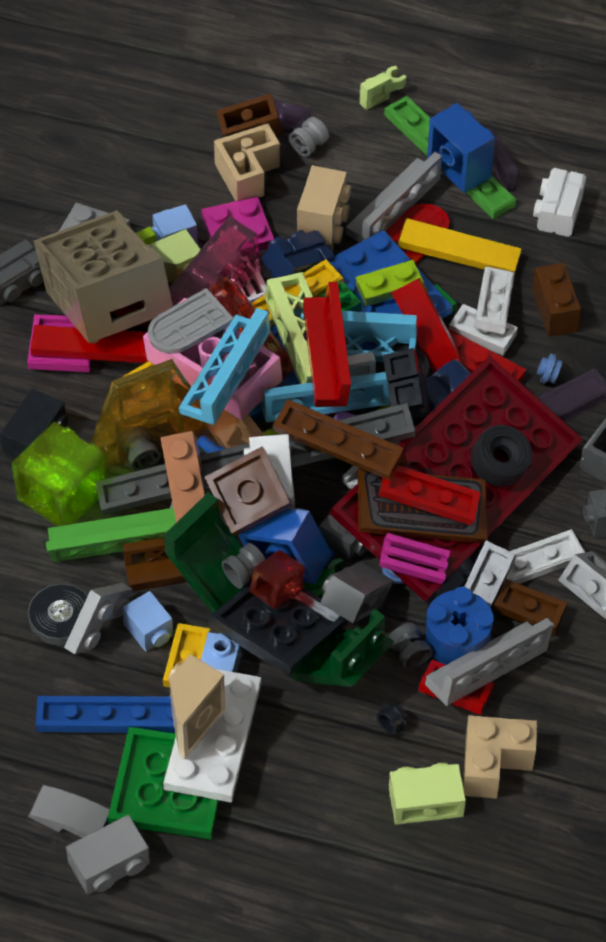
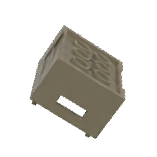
(100, 270)

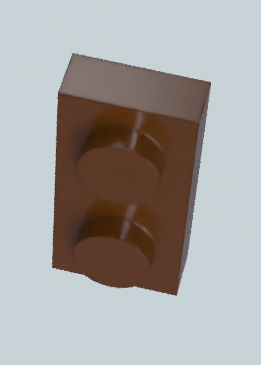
(528, 605)

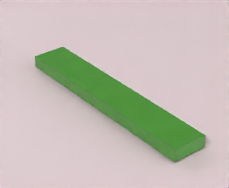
(415, 125)

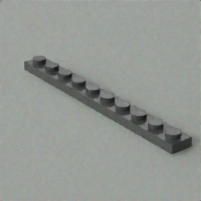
(153, 484)

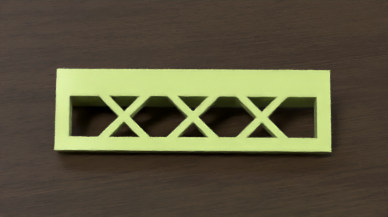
(287, 323)

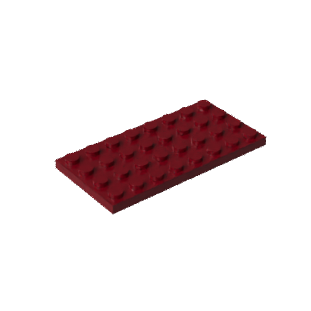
(444, 448)

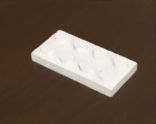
(216, 760)

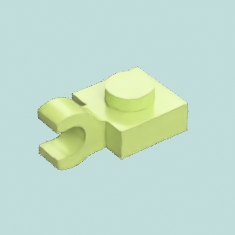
(378, 88)

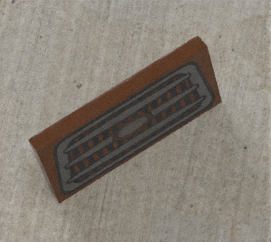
(386, 516)

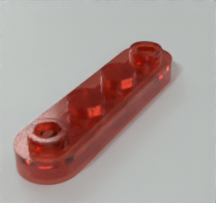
(236, 303)

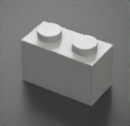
(108, 855)

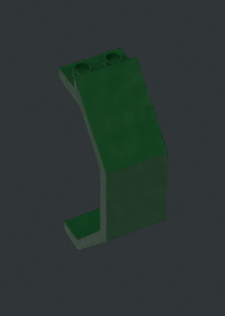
(200, 545)

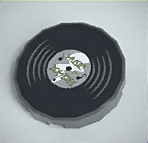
(55, 612)

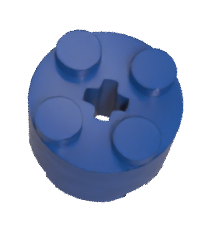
(457, 624)

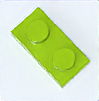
(379, 284)

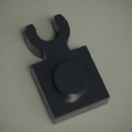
(455, 580)

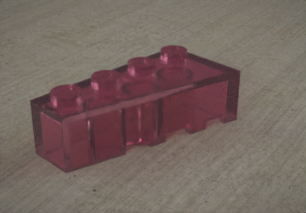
(228, 254)

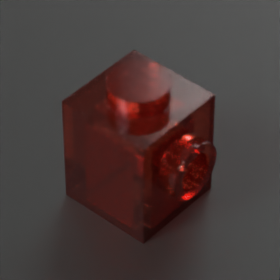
(277, 579)

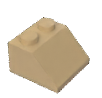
(196, 701)

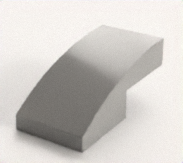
(68, 811)

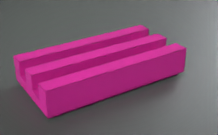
(415, 553)

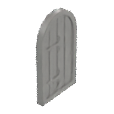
(188, 323)

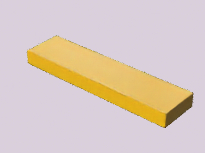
(458, 246)

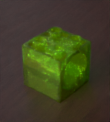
(59, 475)

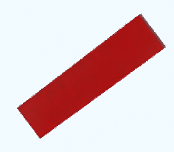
(69, 343)

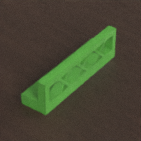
(107, 534)

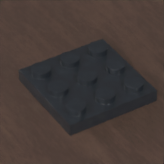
(280, 635)

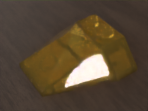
(145, 401)

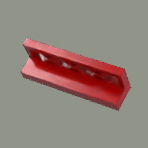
(327, 348)

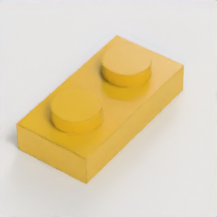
(187, 641)

